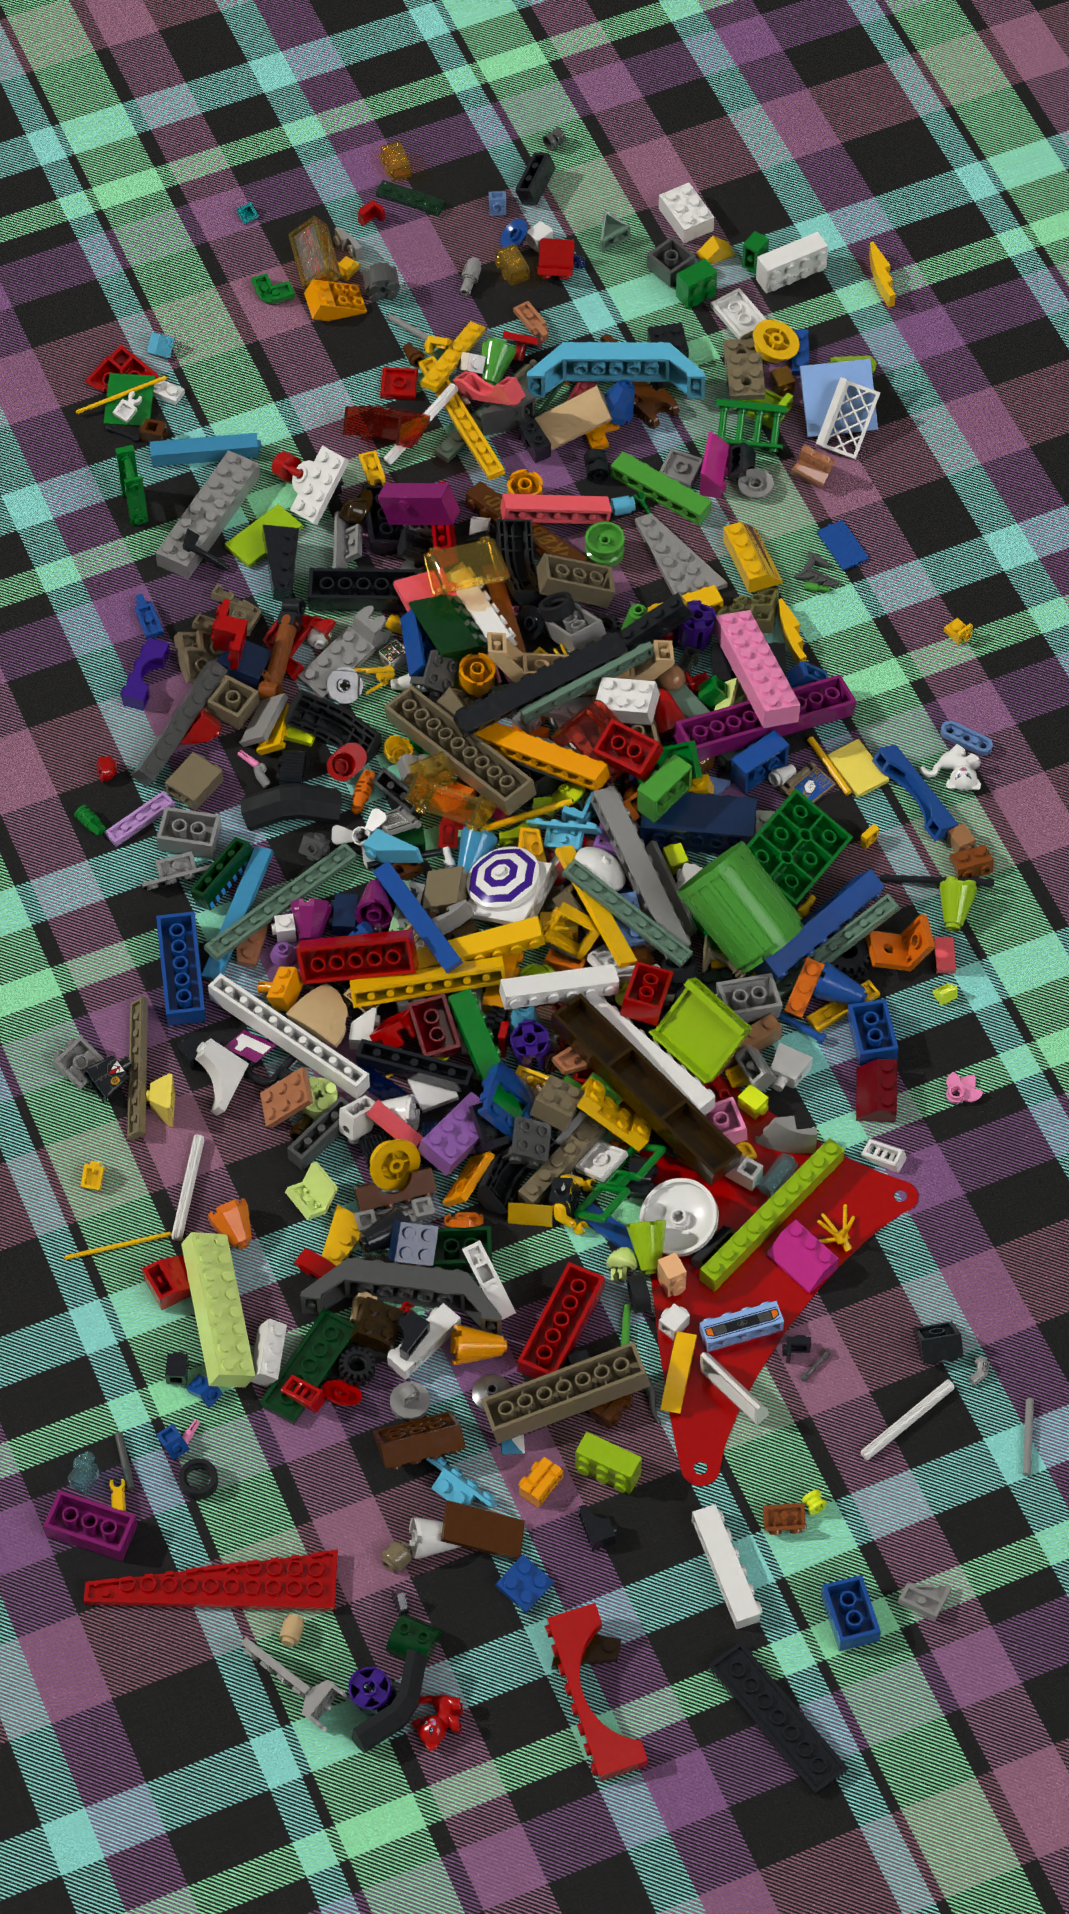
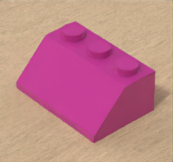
(714, 467)
(803, 1256)

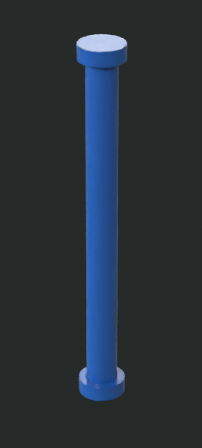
(820, 1037)

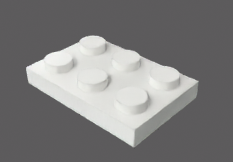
(737, 313)

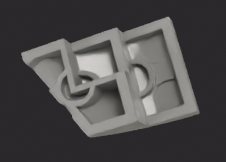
(784, 1137)

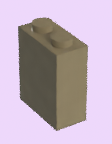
(194, 781)
(444, 889)

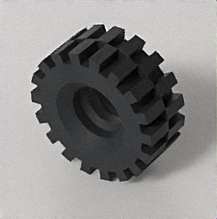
(856, 965)

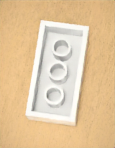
(791, 262)

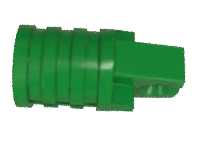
(89, 820)

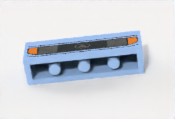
(741, 1326)

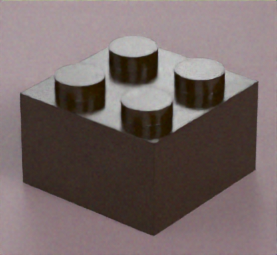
(376, 1325)

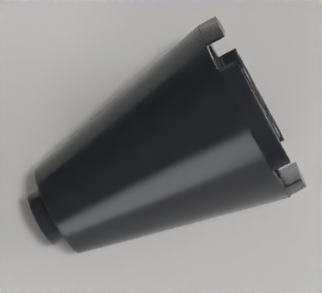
(379, 1233)

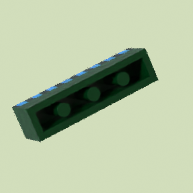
(222, 874)

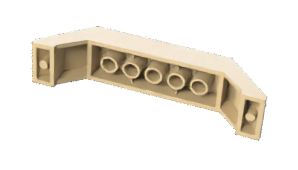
(517, 664)

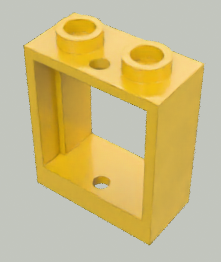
(564, 942)

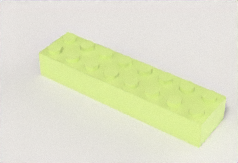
(218, 1310)

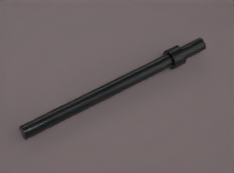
(931, 880)

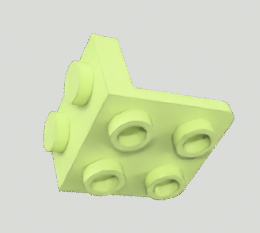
(313, 1193)

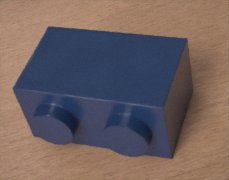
(343, 911)

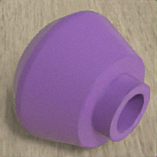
(283, 954)

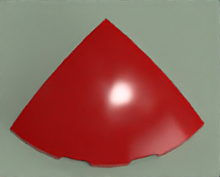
(121, 363)

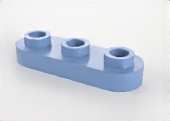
(961, 732)

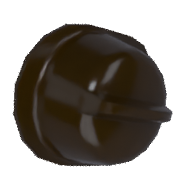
(357, 508)

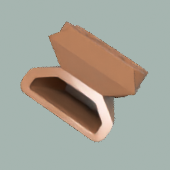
(812, 467)

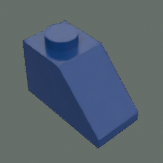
(804, 674)

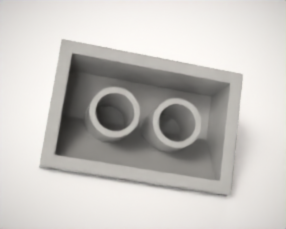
(751, 997)

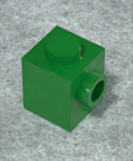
(712, 691)

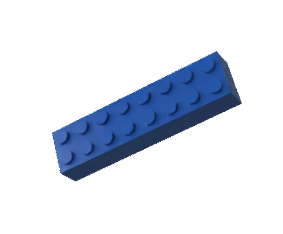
(823, 922)

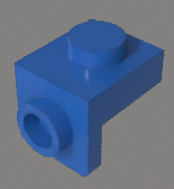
(200, 1388)

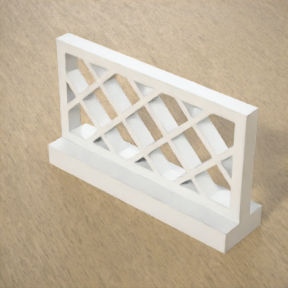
(834, 410)

